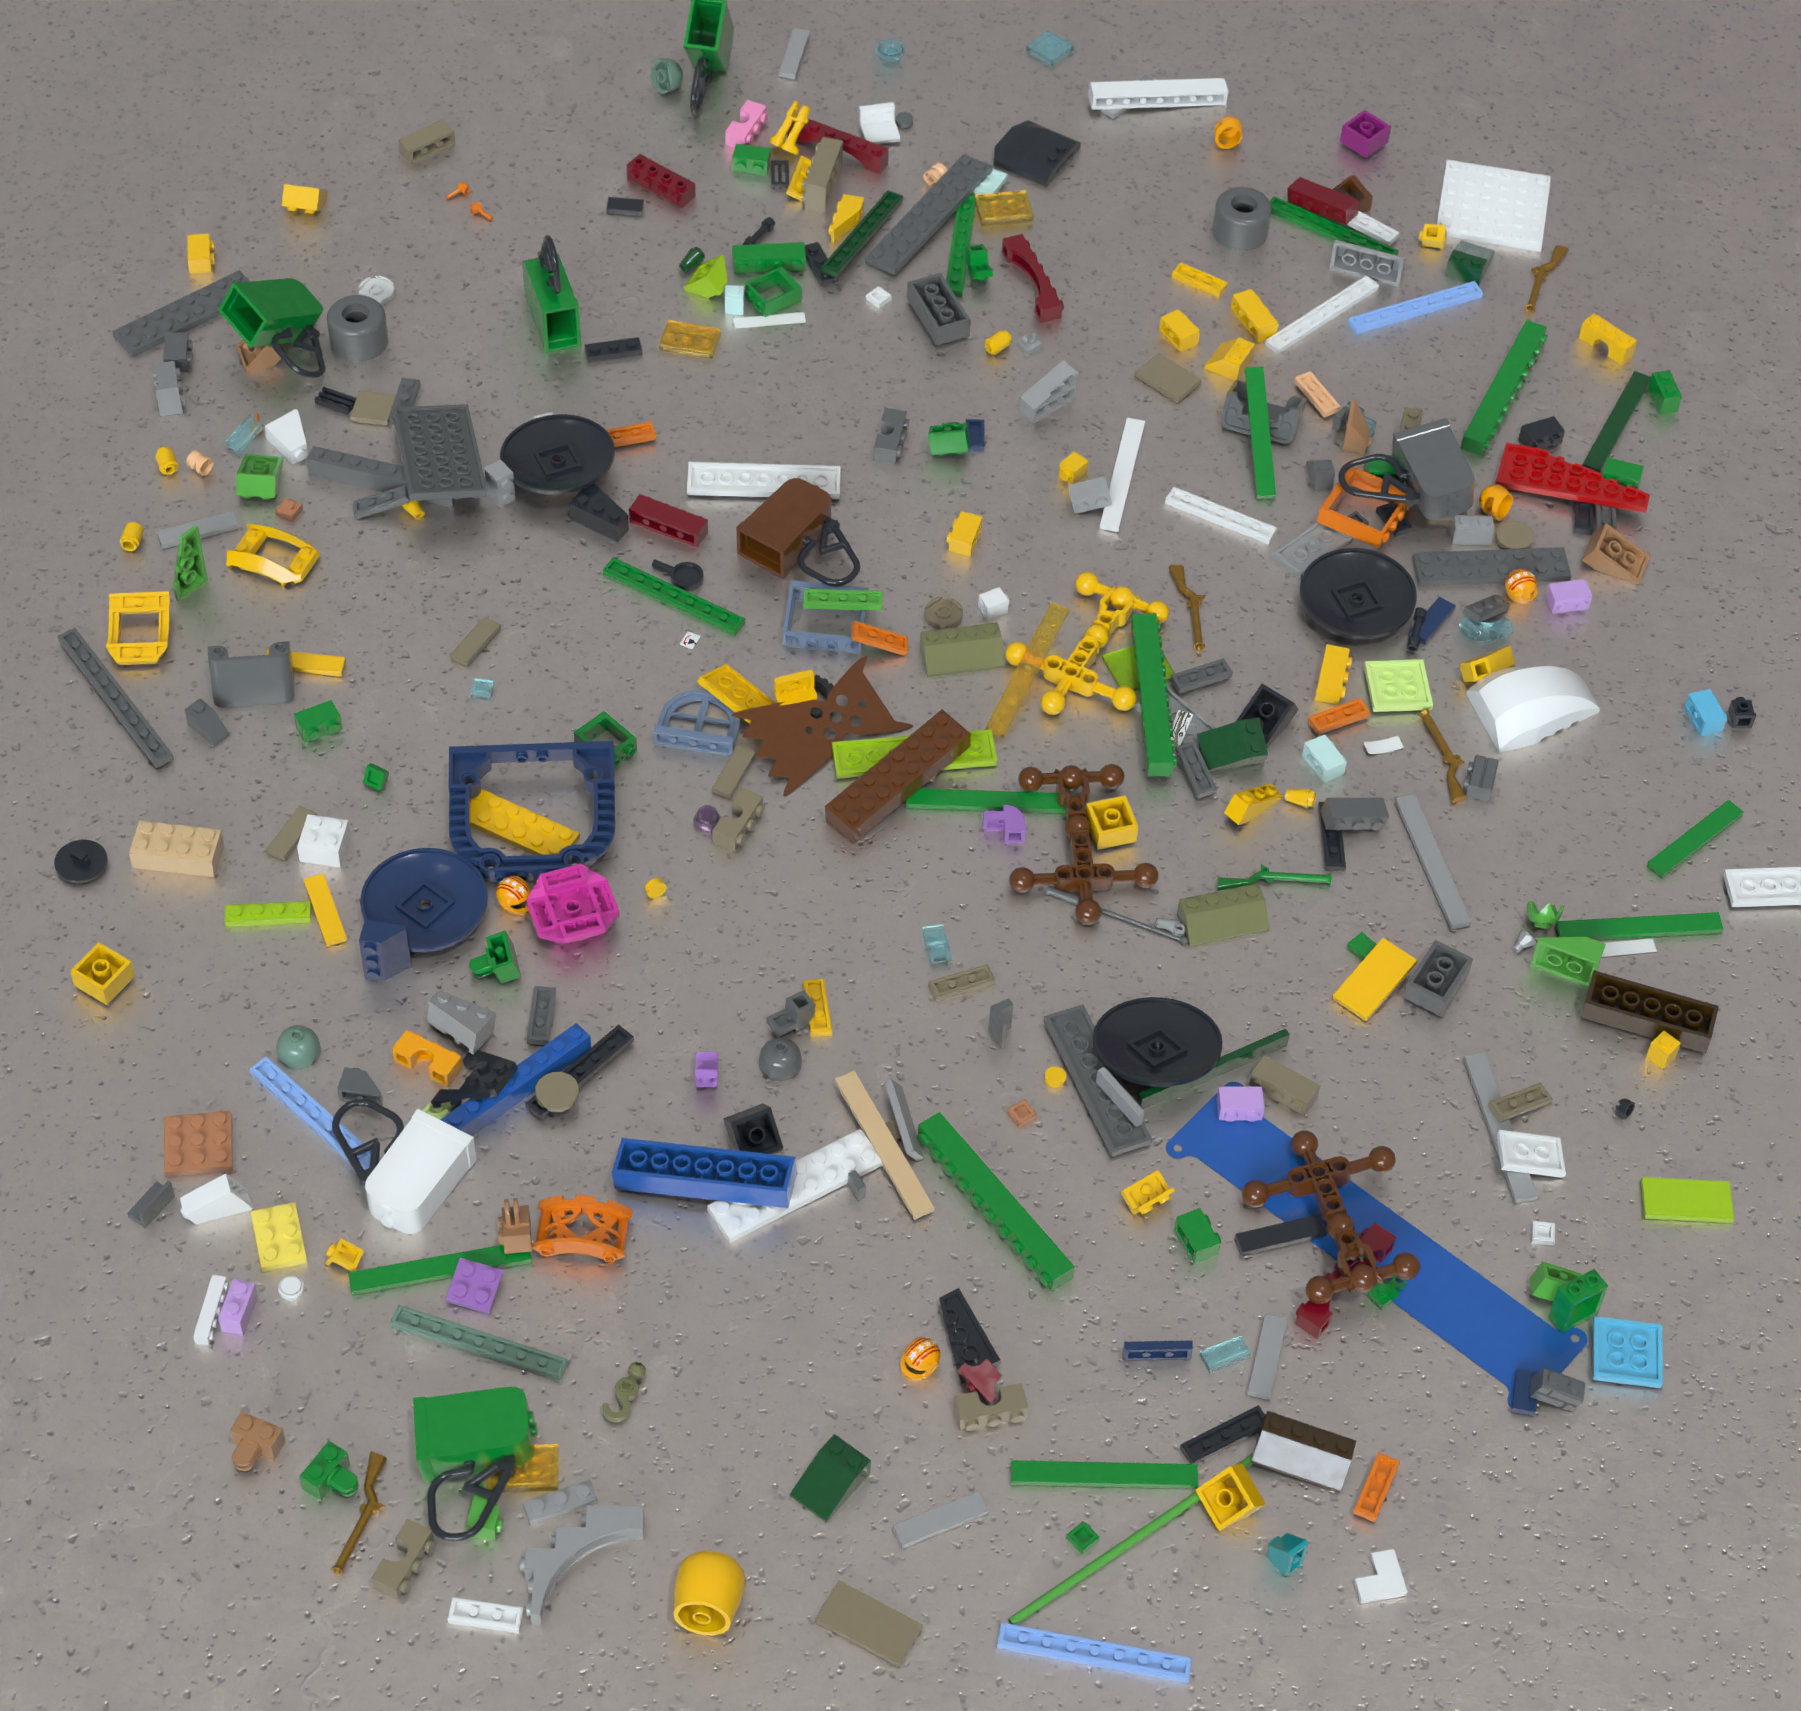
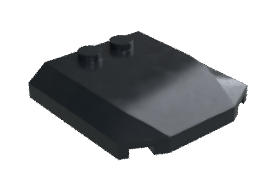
(1034, 152)

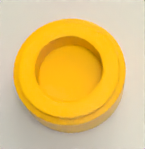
(655, 888)
(1055, 1077)

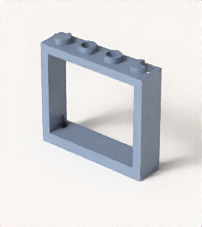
(817, 640)

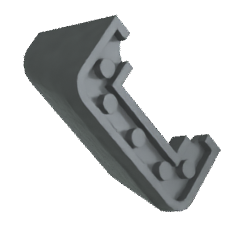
(1282, 420)
(252, 678)

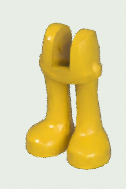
(800, 120)

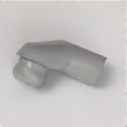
(1171, 925)

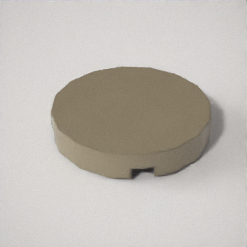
(1514, 535)
(943, 613)
(557, 1091)

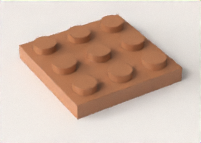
(198, 1144)

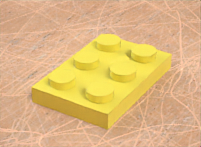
(278, 1237)

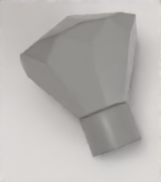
(1524, 940)

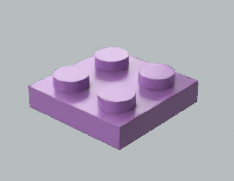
(474, 1286)

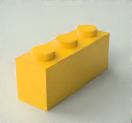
(1254, 315)
(1333, 674)

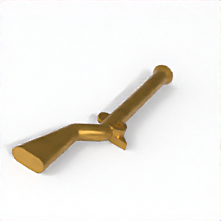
(1539, 271)
(1195, 600)
(1456, 790)
(375, 1465)

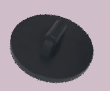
(81, 861)

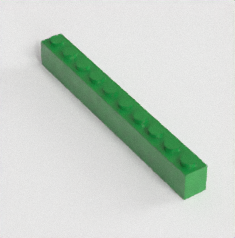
(1504, 388)
(1152, 695)
(995, 1201)

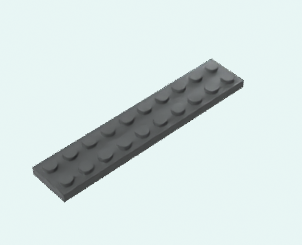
(928, 214)

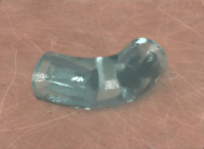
(1486, 631)

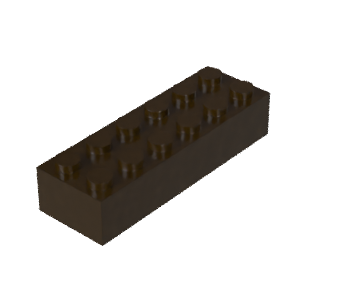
(1649, 1011)

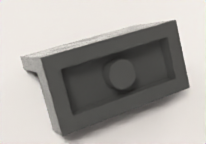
(1000, 1021)
(152, 1203)

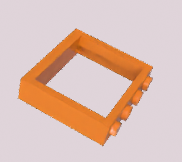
(1351, 527)

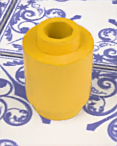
(998, 342)
(166, 460)
(131, 536)

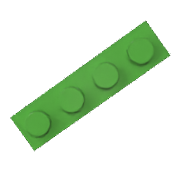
(843, 599)

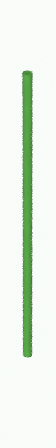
(1110, 1554)

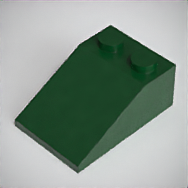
(1468, 262)
(1233, 745)
(831, 1478)

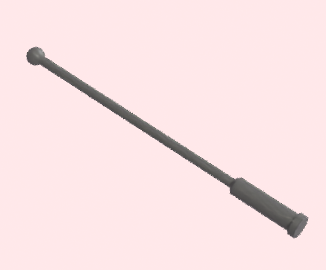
(1075, 900)

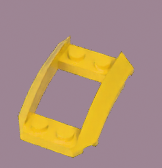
(245, 557)
(138, 604)

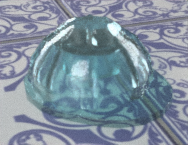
(890, 50)

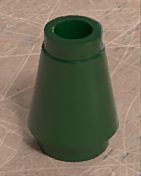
(692, 259)

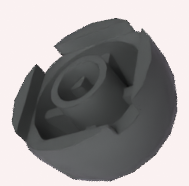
(780, 1059)

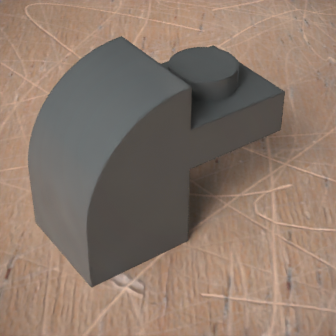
(796, 1015)

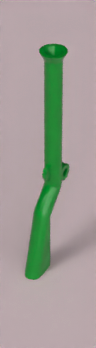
(1229, 883)

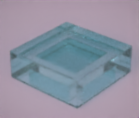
(482, 689)

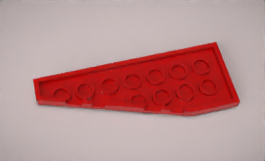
(1540, 473)

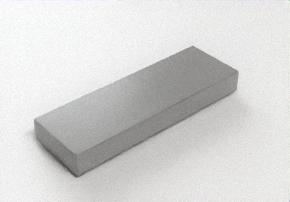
(1120, 1096)

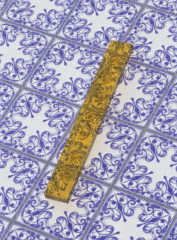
(1027, 669)

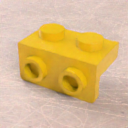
(795, 687)
(1147, 1192)

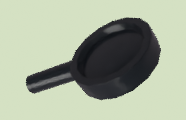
(684, 575)

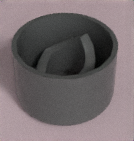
(1242, 219)
(357, 328)

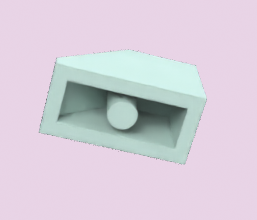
(734, 299)

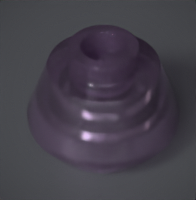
(706, 818)

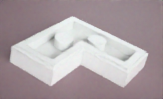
(1386, 1583)

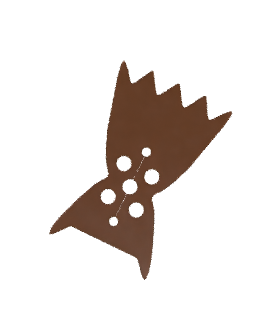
(803, 753)

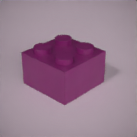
(1365, 133)

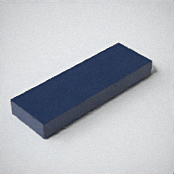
(1435, 617)
(1157, 1350)

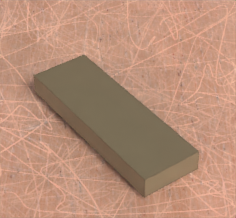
(475, 641)
(733, 771)
(290, 834)
(961, 983)
(1520, 1102)

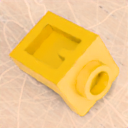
(344, 1254)

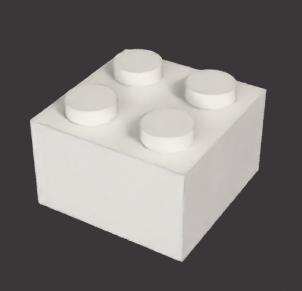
(323, 840)

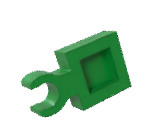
(1387, 1292)

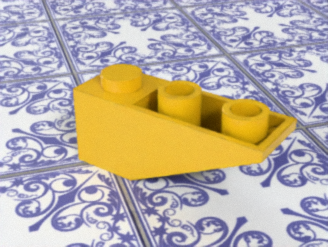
(847, 217)
(1485, 664)
(1251, 802)

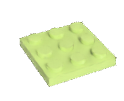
(1398, 685)

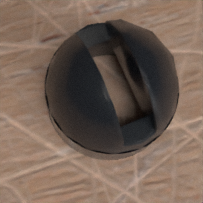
(1626, 1107)

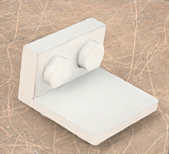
(878, 123)

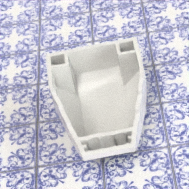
(1529, 704)

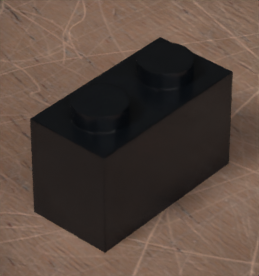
(1542, 433)

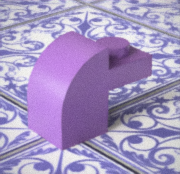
(1009, 820)
(706, 1069)

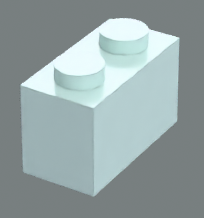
(1324, 758)

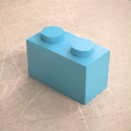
(1705, 712)

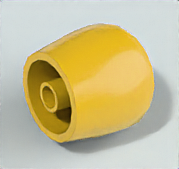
(708, 1592)

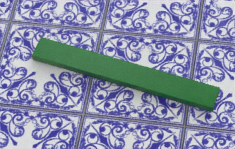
(1324, 226)
(960, 239)
(1260, 433)
(674, 596)
(984, 800)
(1642, 926)
(430, 1269)
(1104, 1474)

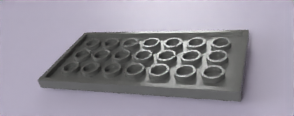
(439, 452)

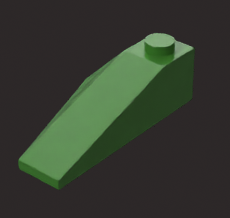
(189, 564)

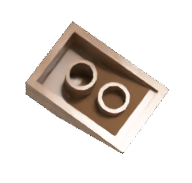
(1615, 555)

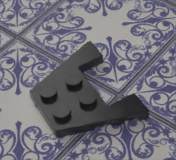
(484, 1082)

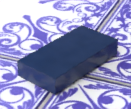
(976, 434)
(1522, 1402)

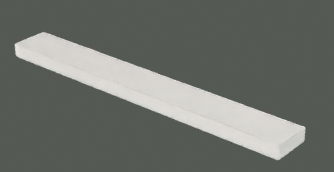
(1321, 314)
(1122, 474)

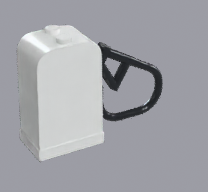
(417, 1167)

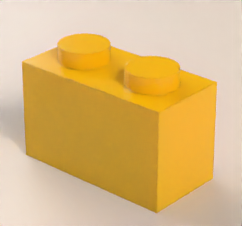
(200, 253)
(1179, 330)
(965, 533)

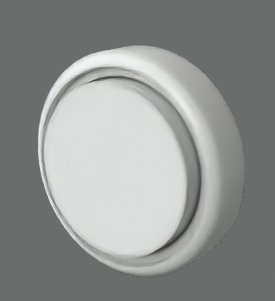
(291, 1287)

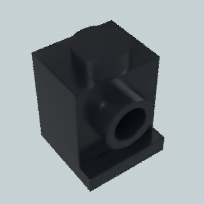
(1739, 709)

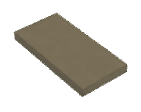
(869, 1623)

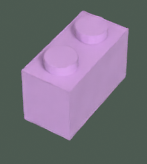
(1568, 596)
(1240, 1103)
(238, 1307)

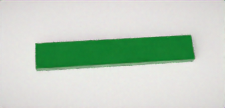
(1695, 838)

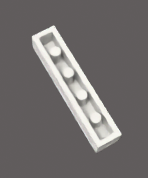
(210, 1310)

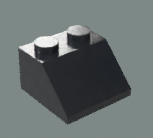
(754, 1130)

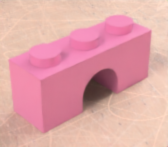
(751, 119)

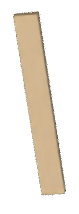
(884, 1144)

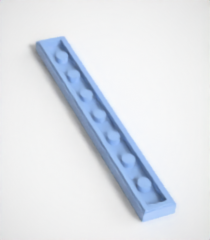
(1415, 307)
(305, 1107)
(1094, 1652)

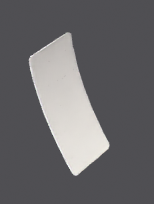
(1383, 746)

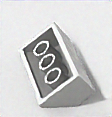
(1369, 262)

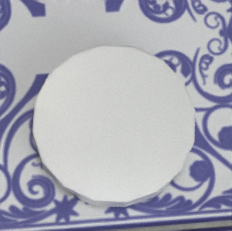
(378, 288)

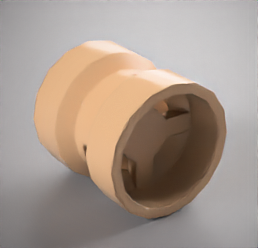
(934, 174)
(197, 461)

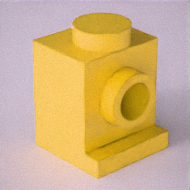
(1433, 236)

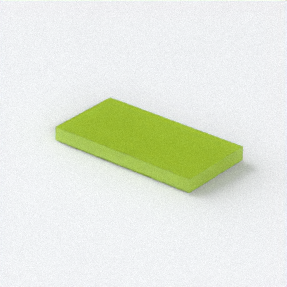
(1687, 1200)

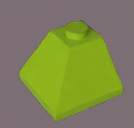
(708, 278)

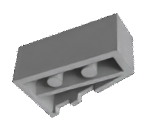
(168, 388)
(1049, 392)
(461, 1019)

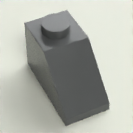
(1321, 474)
(206, 722)
(357, 1085)

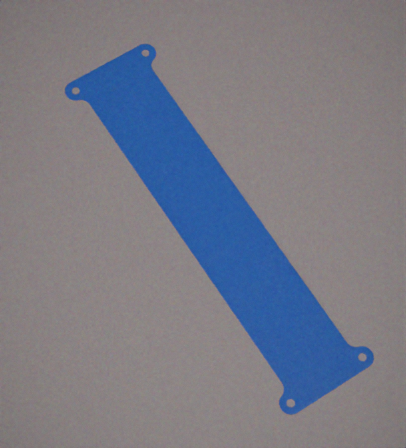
(1446, 1292)

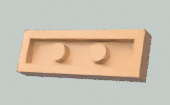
(1317, 394)

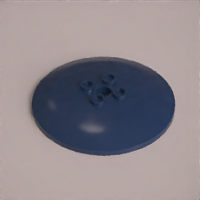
(432, 877)

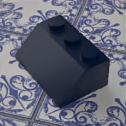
(384, 949)

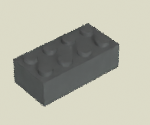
(938, 309)

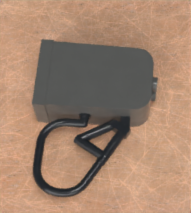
(1430, 465)

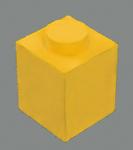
(1073, 468)
(1663, 1049)

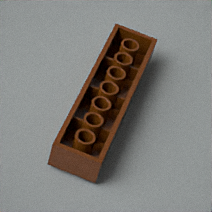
(897, 776)

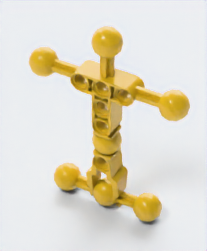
(1075, 672)

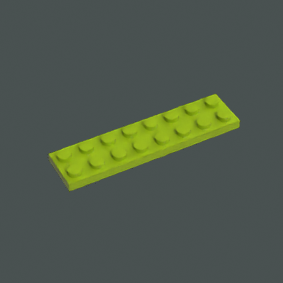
(858, 756)

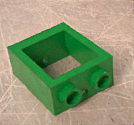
(776, 277)
(603, 723)
(1578, 1302)

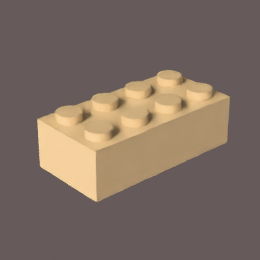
(176, 848)

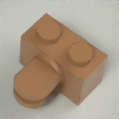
(515, 1228)
(253, 1440)

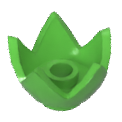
(1545, 917)

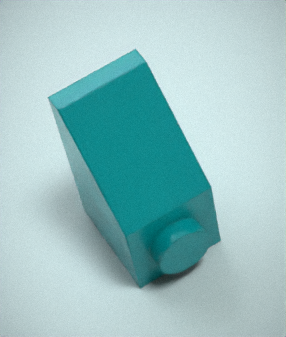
(1287, 1552)

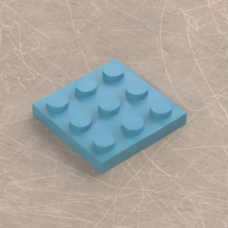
(1627, 1352)

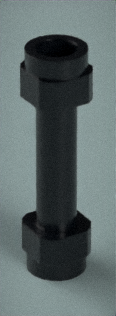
(767, 225)
(1414, 641)

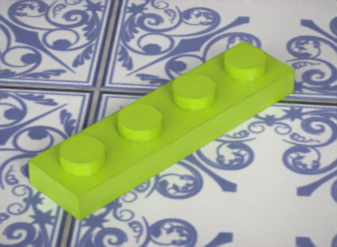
(268, 913)

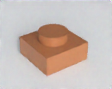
(289, 509)

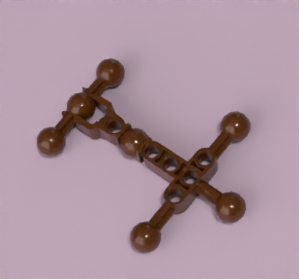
(1095, 876)
(1322, 1180)

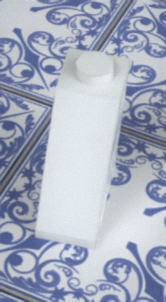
(288, 436)
(216, 1200)

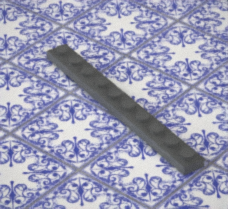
(115, 697)

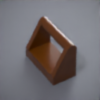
(1356, 190)

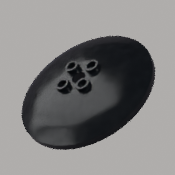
(579, 444)
(1378, 580)
(1183, 1036)

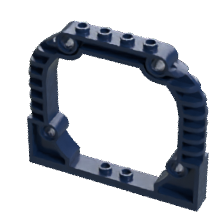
(472, 763)

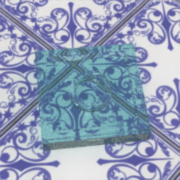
(1050, 47)

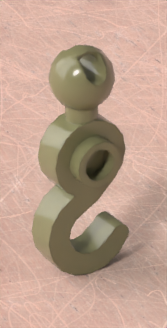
(626, 1390)

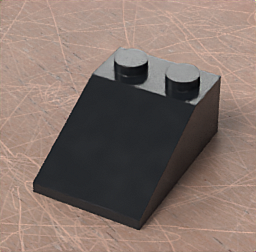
(1272, 710)

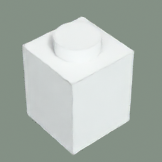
(993, 603)

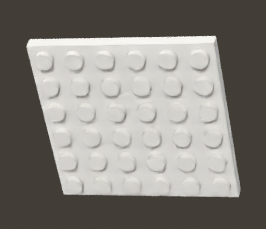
(1494, 205)

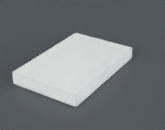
(1531, 1153)

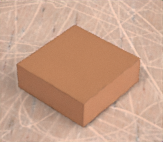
(1022, 1113)

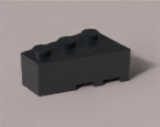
(599, 513)

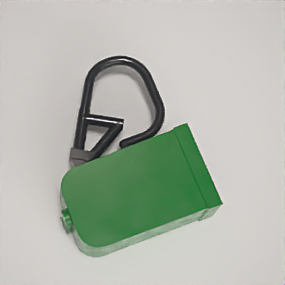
(707, 44)
(551, 299)
(276, 314)
(468, 1436)

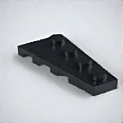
(965, 1333)

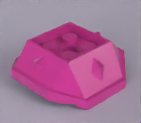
(571, 905)

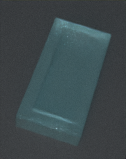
(244, 434)
(1225, 1354)

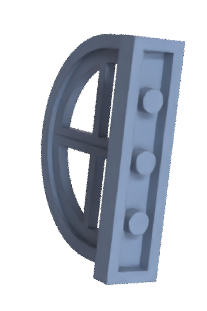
(696, 739)

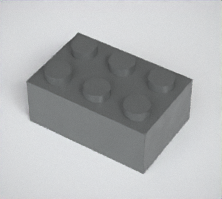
(1438, 978)

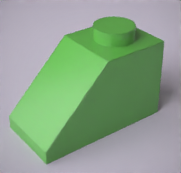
(1548, 1278)
(494, 1523)

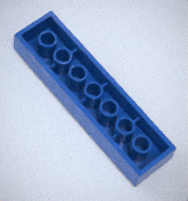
(704, 1172)

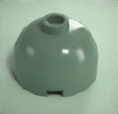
(666, 75)
(298, 1047)

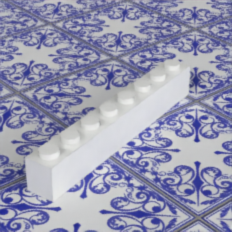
(1158, 93)

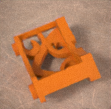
(590, 1244)

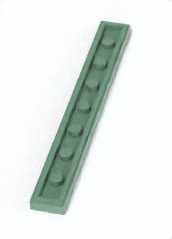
(479, 1343)

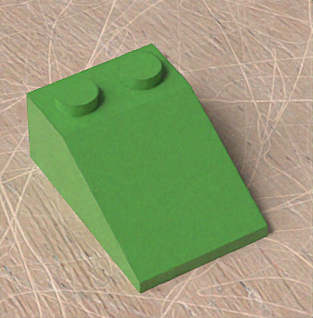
(259, 476)
(1569, 957)

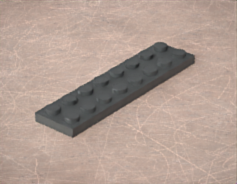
(176, 317)
(1489, 566)
(1073, 1037)

